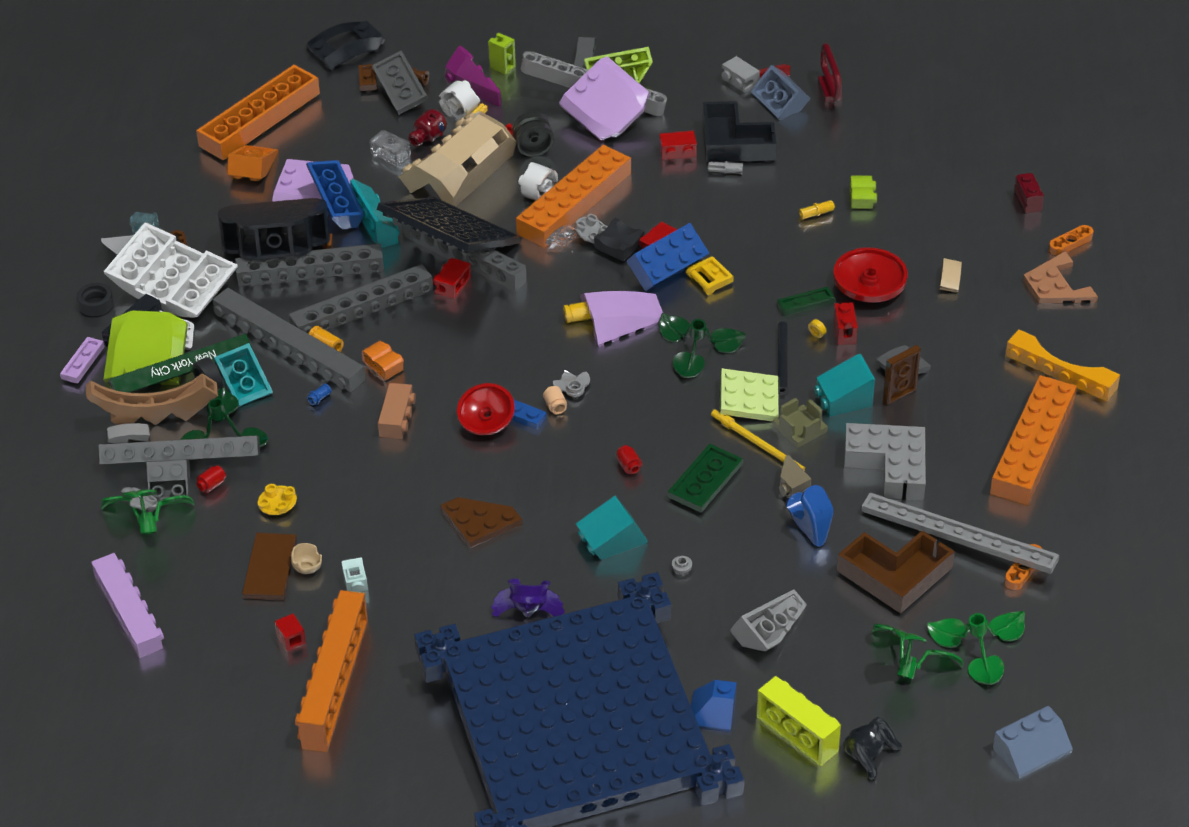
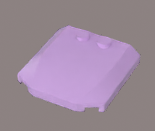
(605, 100)
(297, 182)

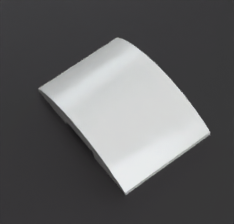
(169, 271)

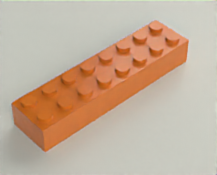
(258, 112)
(574, 195)
(1033, 440)
(332, 671)

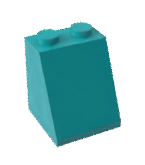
(846, 387)
(610, 530)

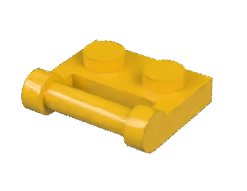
(713, 271)

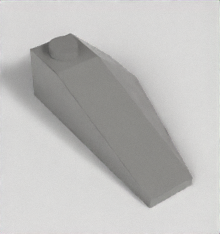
(768, 623)

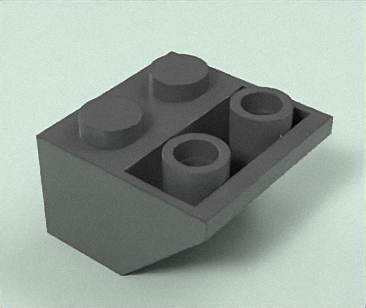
(169, 478)

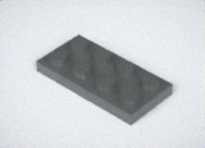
(400, 82)

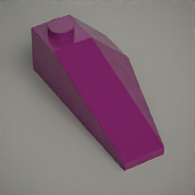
(462, 68)

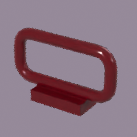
(829, 84)

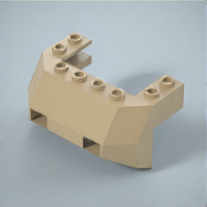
(473, 136)

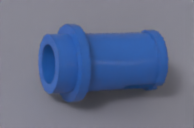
(316, 396)

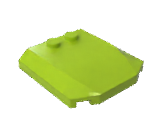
(143, 340)

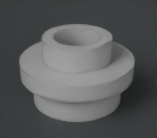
(681, 565)

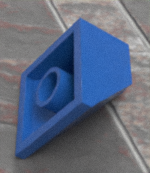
(715, 705)

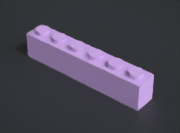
(127, 605)

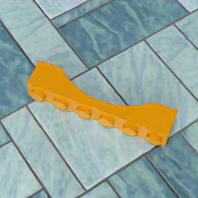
(1093, 380)

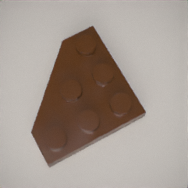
(479, 520)

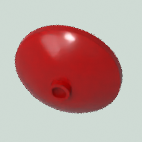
(483, 401)

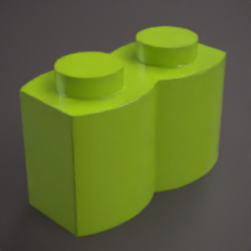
(862, 192)

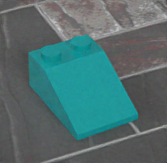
(243, 375)

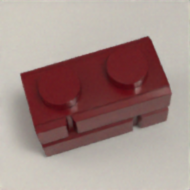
(1029, 193)

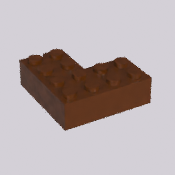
(894, 576)

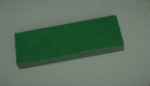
(805, 301)

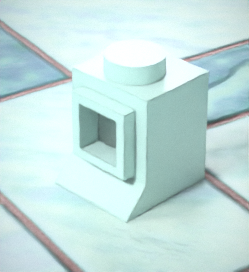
(354, 575)

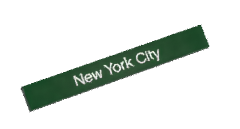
(172, 367)

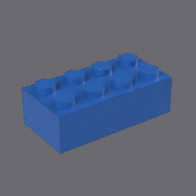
(667, 257)

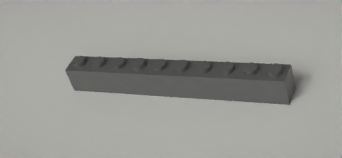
(289, 340)

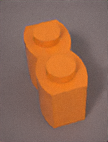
(382, 360)

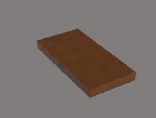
(269, 566)

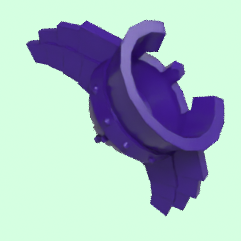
(527, 599)

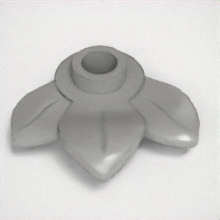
(573, 384)
(149, 501)

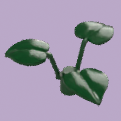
(688, 364)
(218, 410)

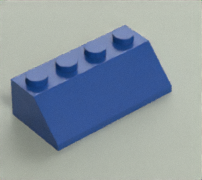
(337, 192)

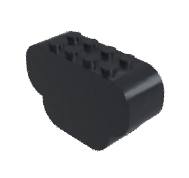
(274, 228)

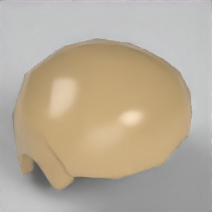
(306, 558)

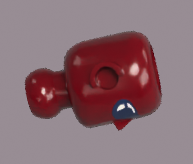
(428, 128)

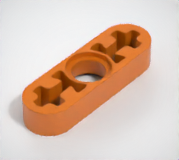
(1081, 235)
(1023, 575)

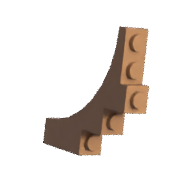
(155, 406)

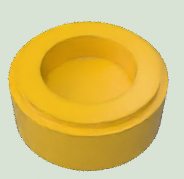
(817, 328)

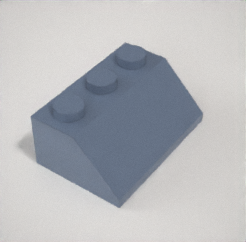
(780, 93)
(1032, 742)

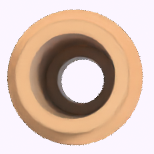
(555, 399)

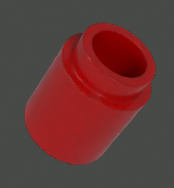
(629, 459)
(210, 479)

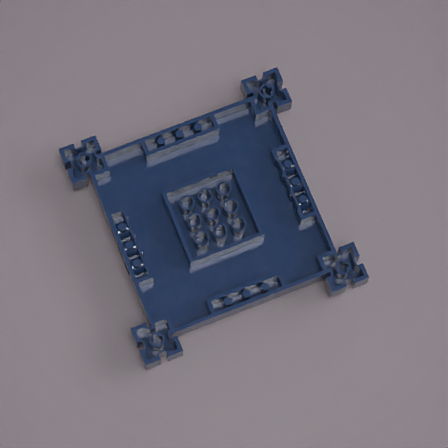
(578, 712)

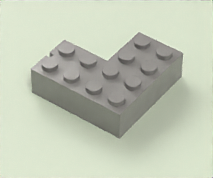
(891, 449)

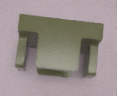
(800, 423)

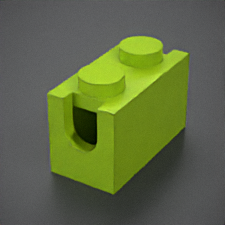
(502, 53)

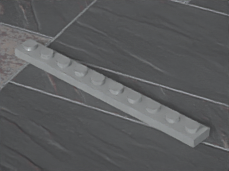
(960, 533)

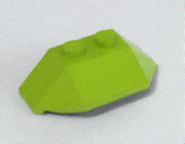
(633, 62)

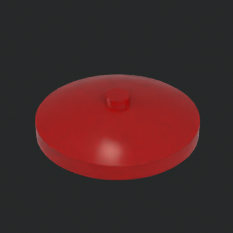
(870, 274)

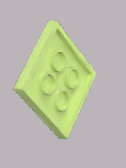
(748, 395)

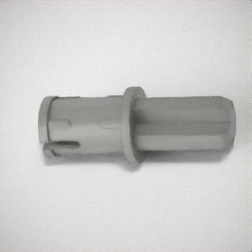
(734, 168)

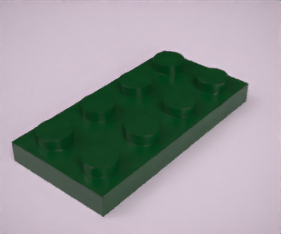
(705, 478)

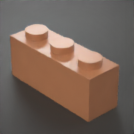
(396, 411)

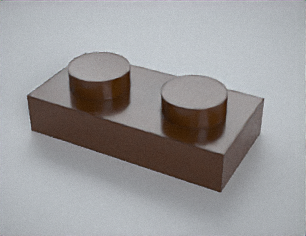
(367, 78)

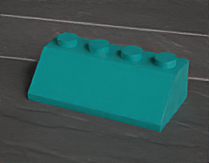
(378, 226)

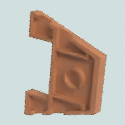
(1050, 286)

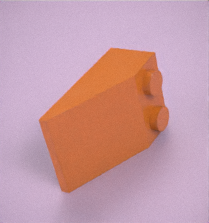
(251, 162)

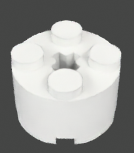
(458, 99)
(537, 181)

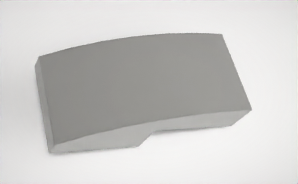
(123, 432)

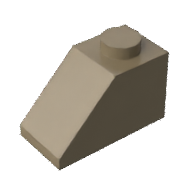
(793, 478)

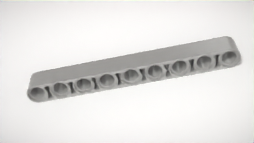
(568, 74)

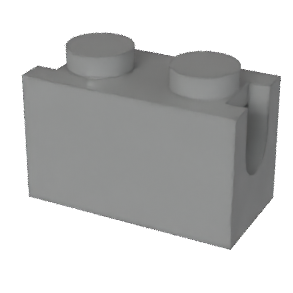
(740, 74)

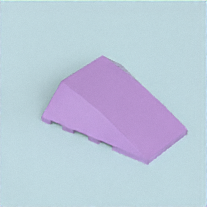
(621, 313)

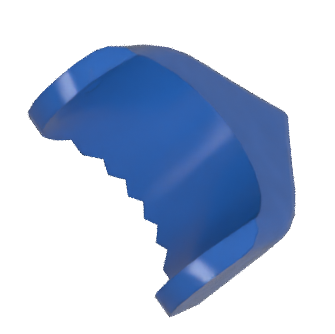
(812, 513)

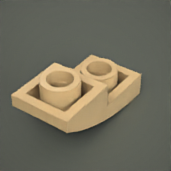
(950, 275)

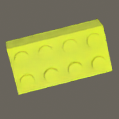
(798, 720)

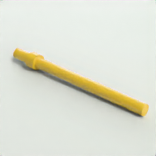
(729, 422)

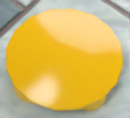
(277, 499)

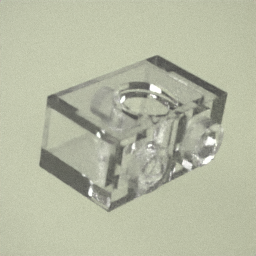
(390, 147)

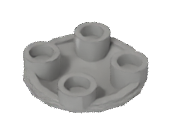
(589, 227)

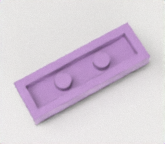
(82, 360)

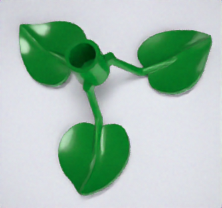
(147, 520)
(908, 663)
(983, 670)

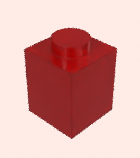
(290, 632)

